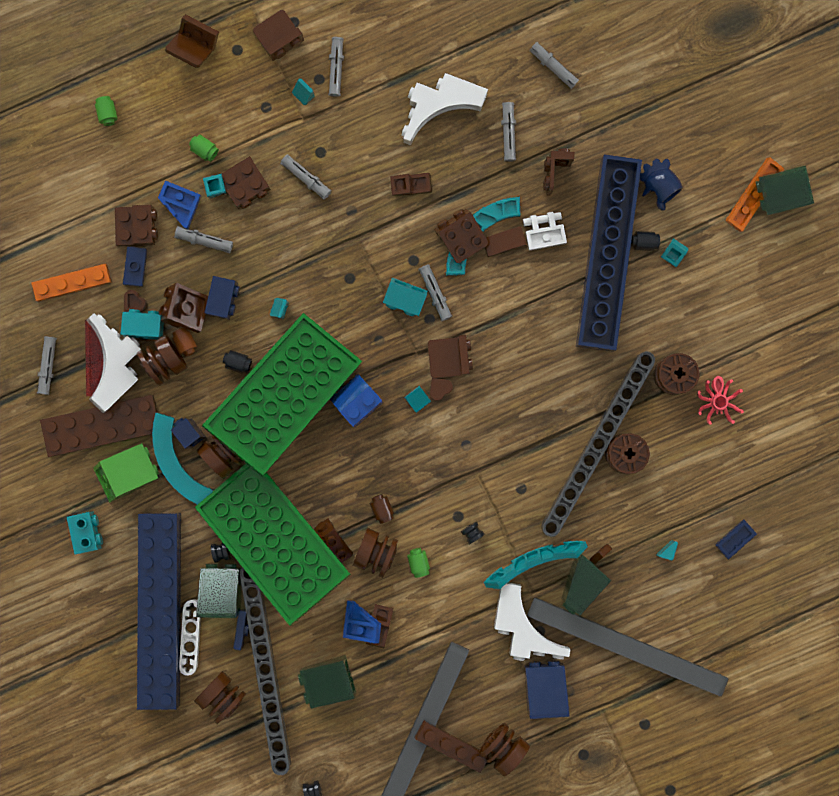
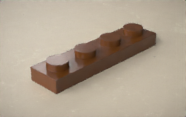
(450, 746)

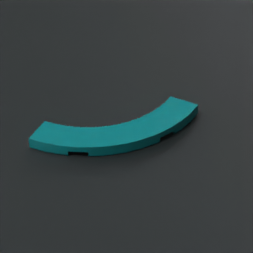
(485, 218)
(170, 463)
(541, 555)

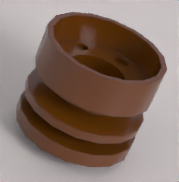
(162, 360)
(668, 381)
(218, 457)
(619, 462)
(375, 553)
(220, 697)
(501, 747)

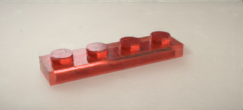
(94, 360)

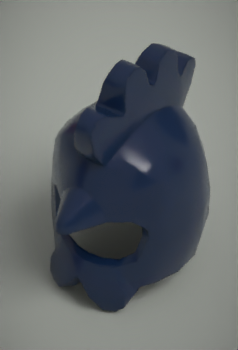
(661, 181)

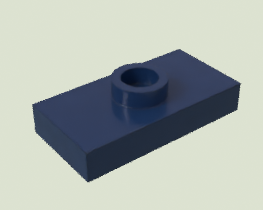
(135, 266)
(735, 539)
(242, 630)

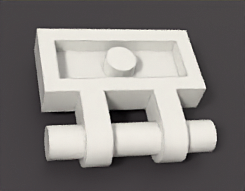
(544, 237)

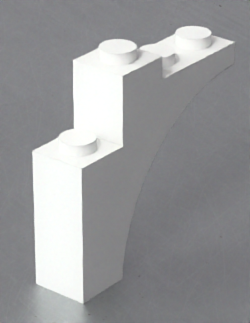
(429, 103)
(116, 354)
(525, 638)

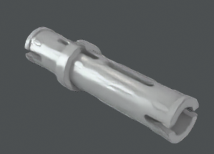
(337, 44)
(555, 66)
(509, 131)
(300, 172)
(196, 237)
(445, 312)
(46, 365)

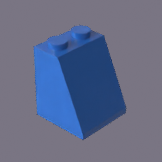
(356, 400)

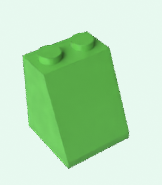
(126, 472)

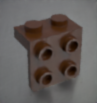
(278, 35)
(193, 42)
(563, 158)
(461, 235)
(449, 357)
(333, 540)

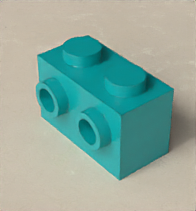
(405, 297)
(142, 325)
(84, 532)

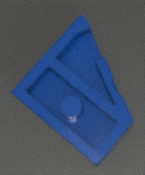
(179, 202)
(360, 624)

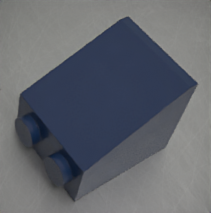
(546, 690)

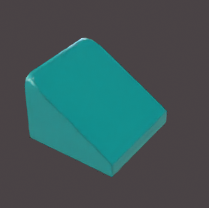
(303, 92)
(214, 186)
(674, 252)
(279, 308)
(417, 399)
(668, 551)

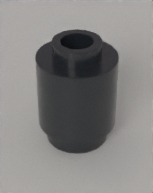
(645, 241)
(237, 362)

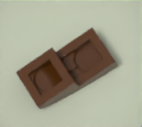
(411, 184)
(505, 241)
(383, 615)

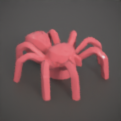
(719, 401)

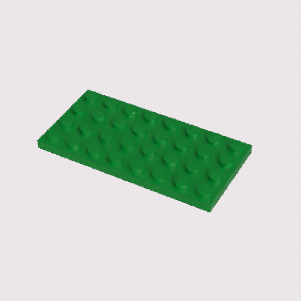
(282, 394)
(272, 542)

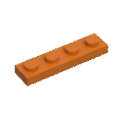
(750, 199)
(71, 282)

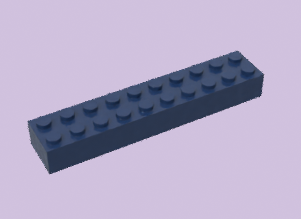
(608, 253)
(159, 611)

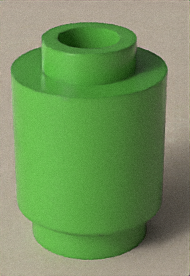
(106, 111)
(203, 148)
(418, 562)

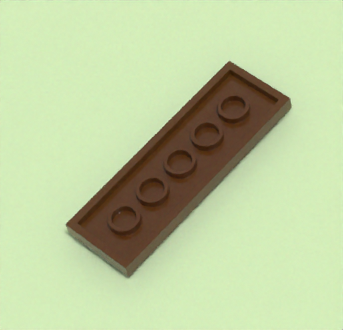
(93, 428)

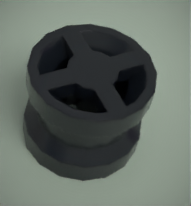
(472, 532)
(219, 552)
(312, 789)

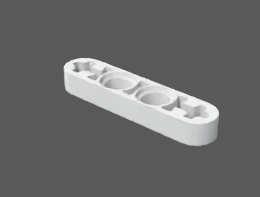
(192, 637)

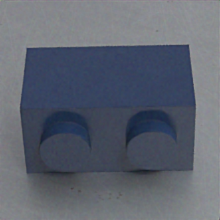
(222, 298)
(187, 432)

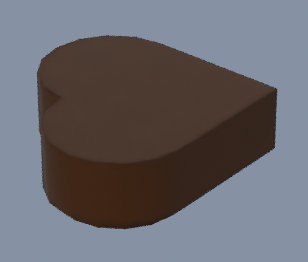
(133, 301)
(439, 388)
(600, 554)

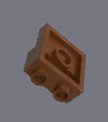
(245, 183)
(135, 225)
(183, 307)

